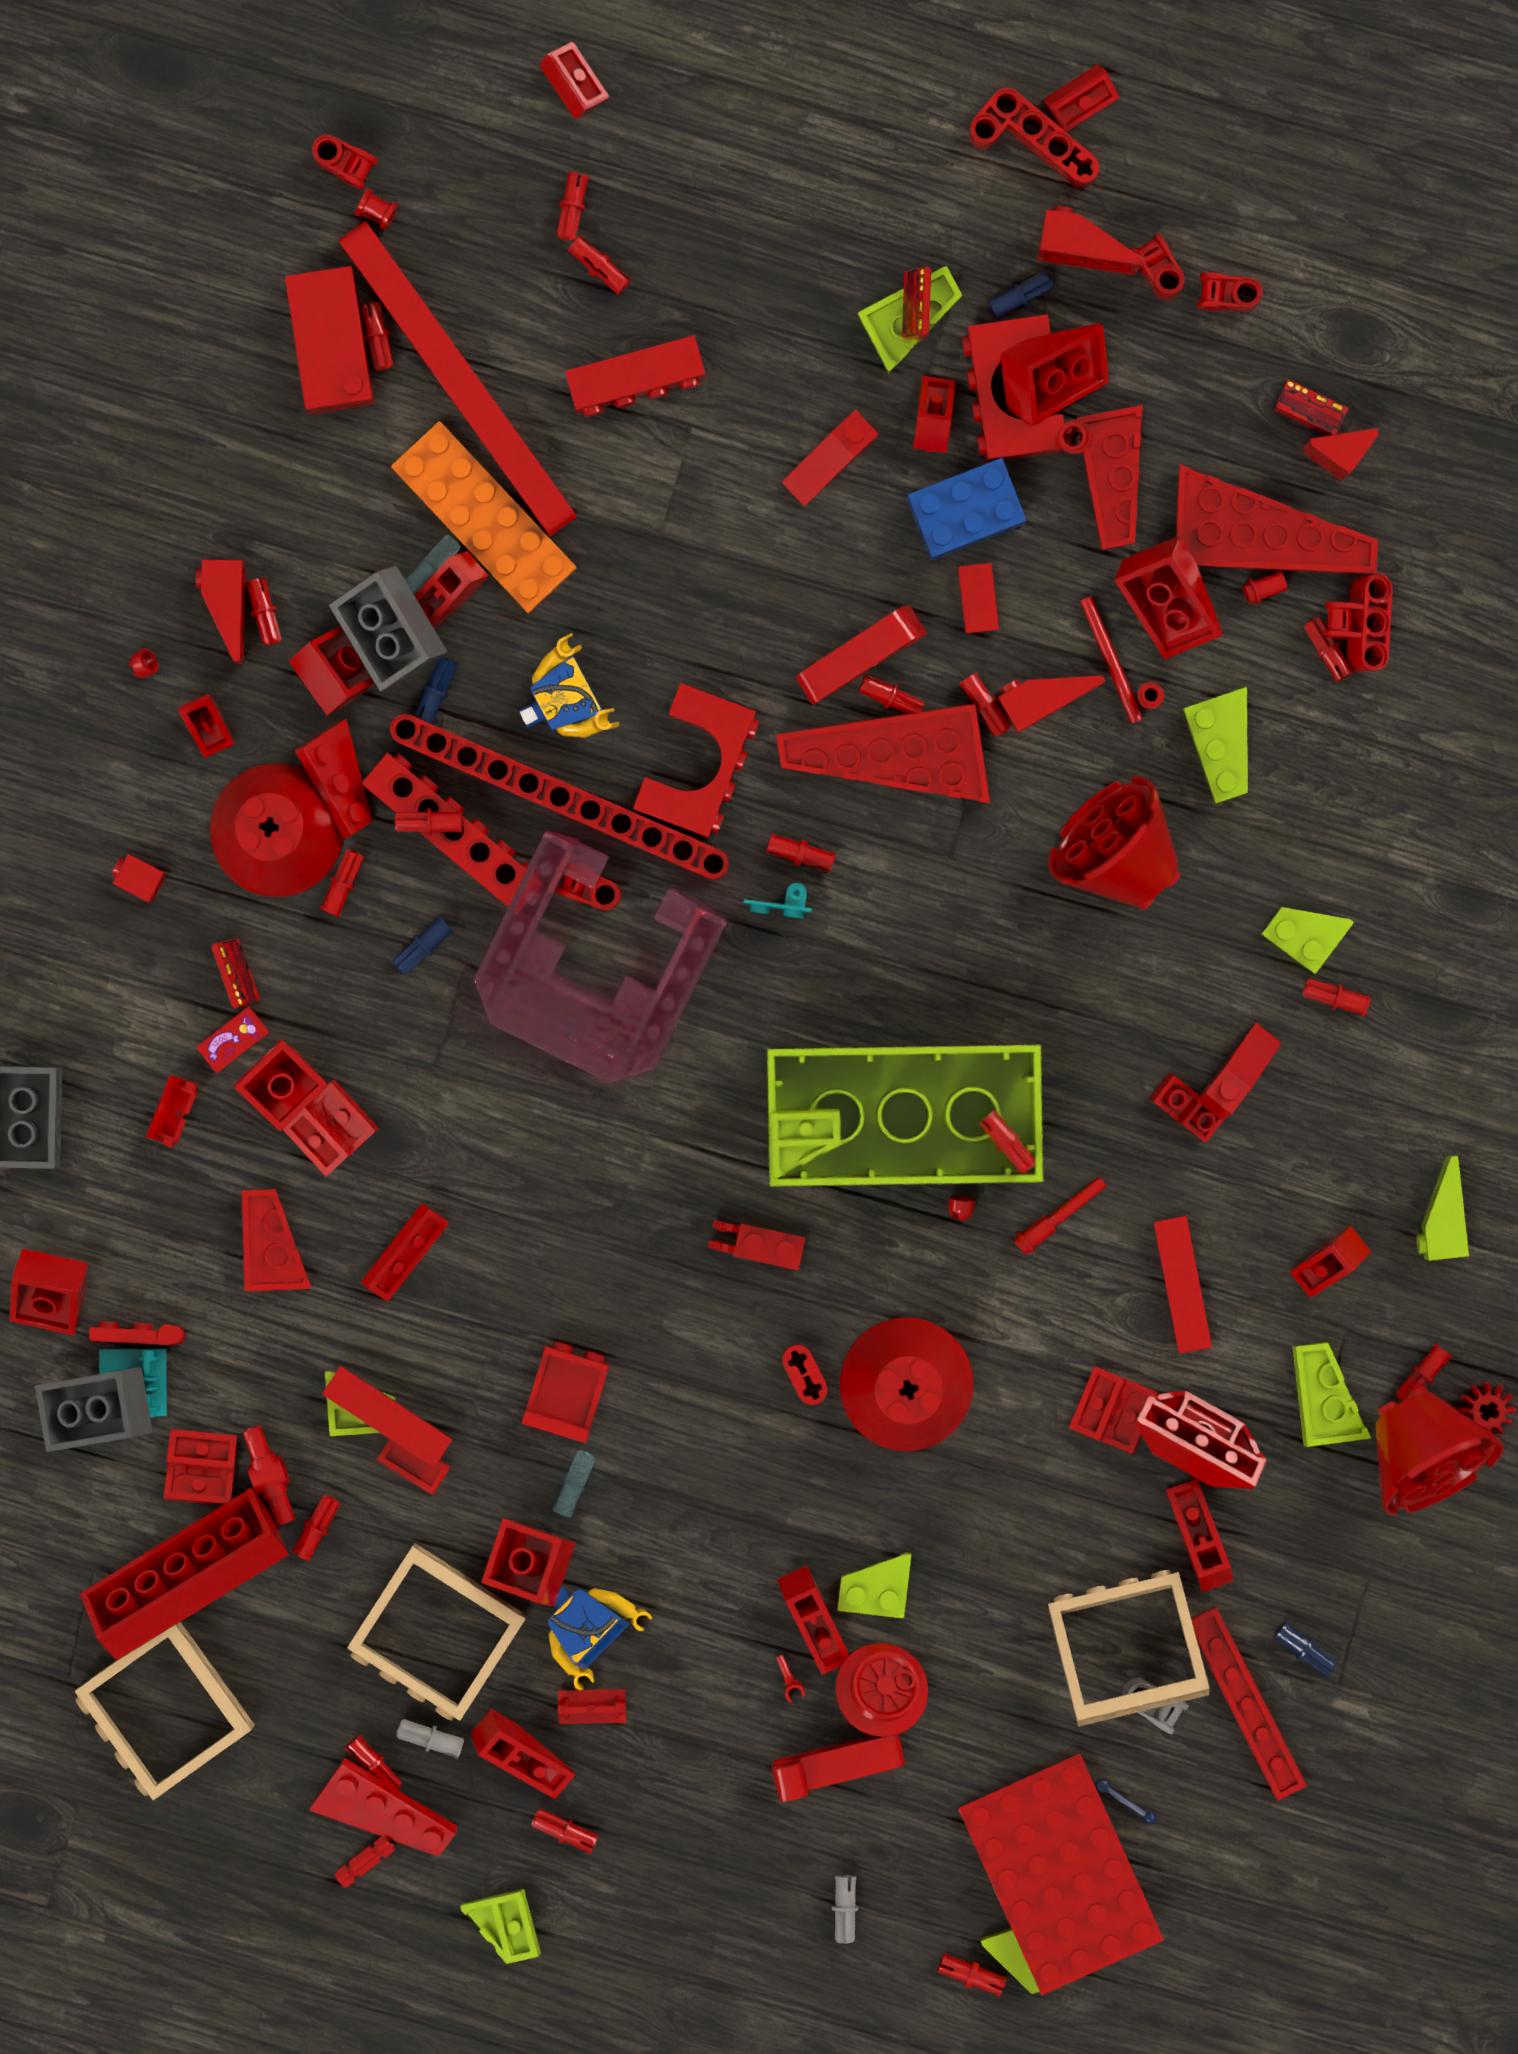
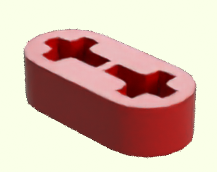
(798, 1379)

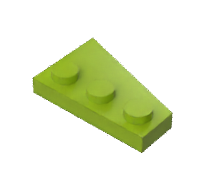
(885, 317)
(1221, 742)
(1324, 1401)

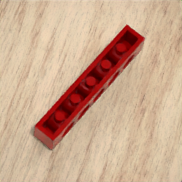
(382, 784)

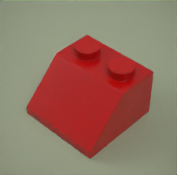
(332, 670)
(48, 1291)

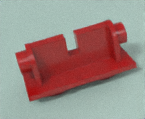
(169, 1114)
(592, 1706)

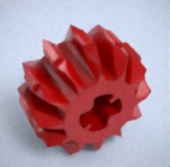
(1485, 1398)

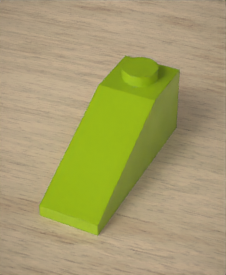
(1444, 1223)

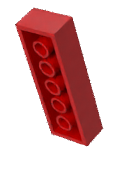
(184, 1574)

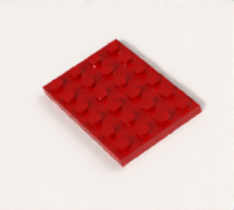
(1060, 1874)

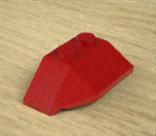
(1200, 1440)

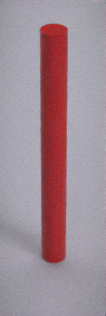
(1111, 660)

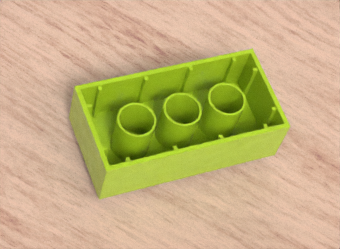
(912, 1111)

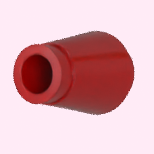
(1069, 433)

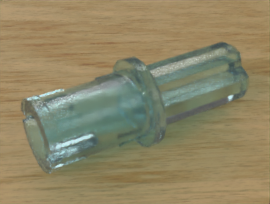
(422, 573)
(574, 1484)

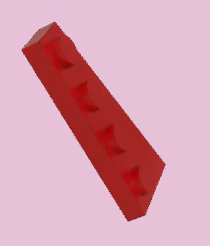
(1114, 473)
(377, 1807)

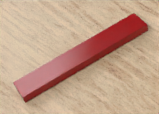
(1247, 1704)

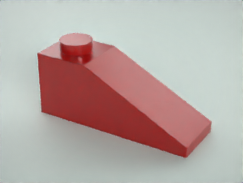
(830, 458)
(450, 587)
(224, 593)
(1037, 699)
(1239, 1072)
(1200, 1535)
(813, 1619)
(520, 1754)

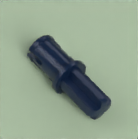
(1020, 295)
(435, 690)
(422, 945)
(1305, 1648)

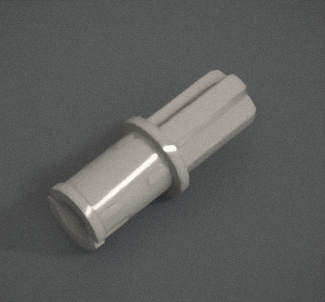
(430, 1738)
(845, 1908)

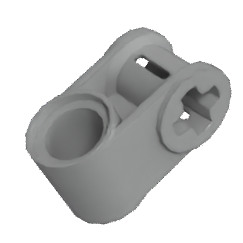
(1162, 1717)

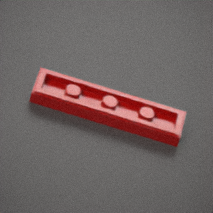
(1182, 1284)
(387, 1416)

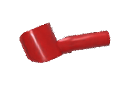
(789, 1678)

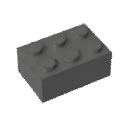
(388, 628)
(30, 1117)
(93, 1409)

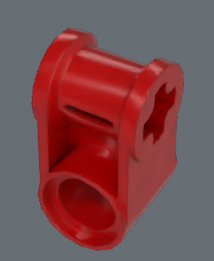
(345, 162)
(1159, 262)
(1226, 293)
(585, 894)

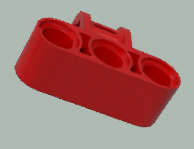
(1350, 622)

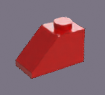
(934, 414)
(1331, 1262)

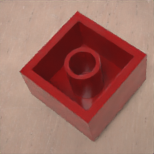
(528, 1562)

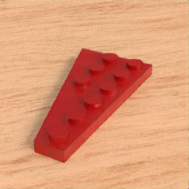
(1249, 531)
(911, 751)

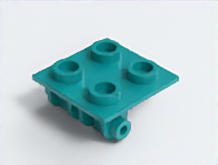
(793, 907)
(153, 1369)

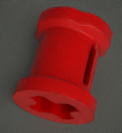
(376, 209)

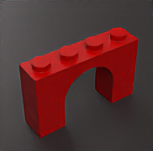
(1002, 434)
(730, 727)

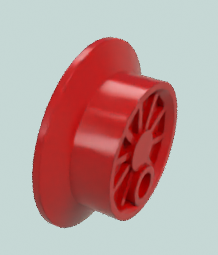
(881, 1690)

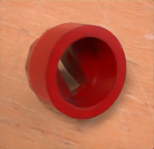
(143, 663)
(961, 1207)

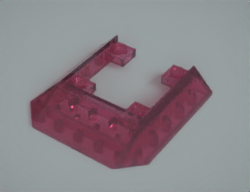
(566, 1018)

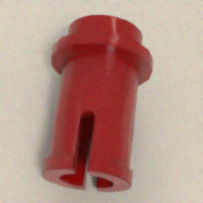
(1265, 587)
(1156, 690)

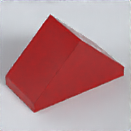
(206, 725)

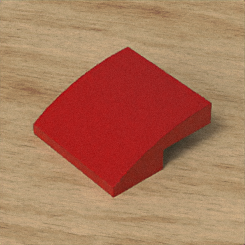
(330, 1128)
(1111, 1409)
(200, 1467)

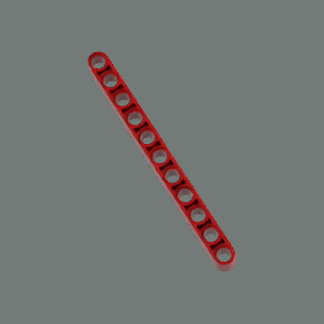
(457, 378)
(547, 785)

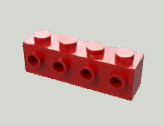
(636, 375)

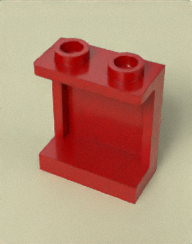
(566, 1391)

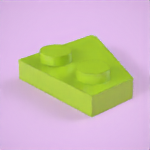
(802, 1136)
(506, 1924)

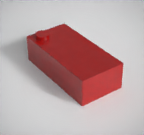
(330, 340)

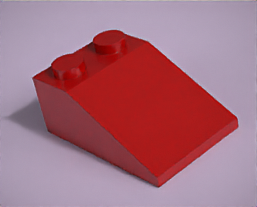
(1079, 243)
(1054, 371)
(1169, 597)

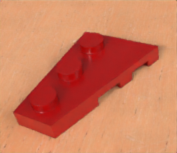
(337, 777)
(268, 1245)

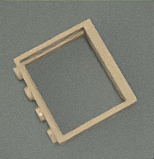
(466, 1587)
(209, 1679)
(1141, 1700)

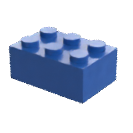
(966, 509)

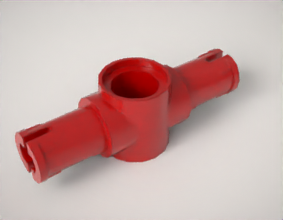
(268, 1475)

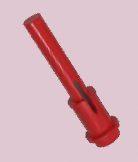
(1046, 1226)

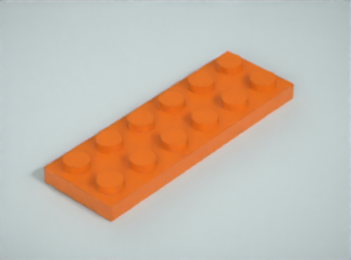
(484, 517)

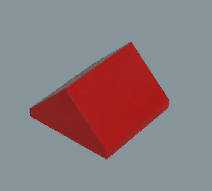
(1340, 452)
(281, 1084)

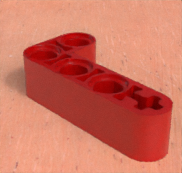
(1037, 143)
(861, 654)
(835, 1764)

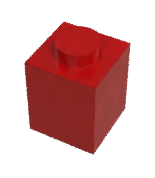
(138, 877)

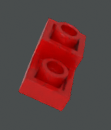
(1181, 1104)

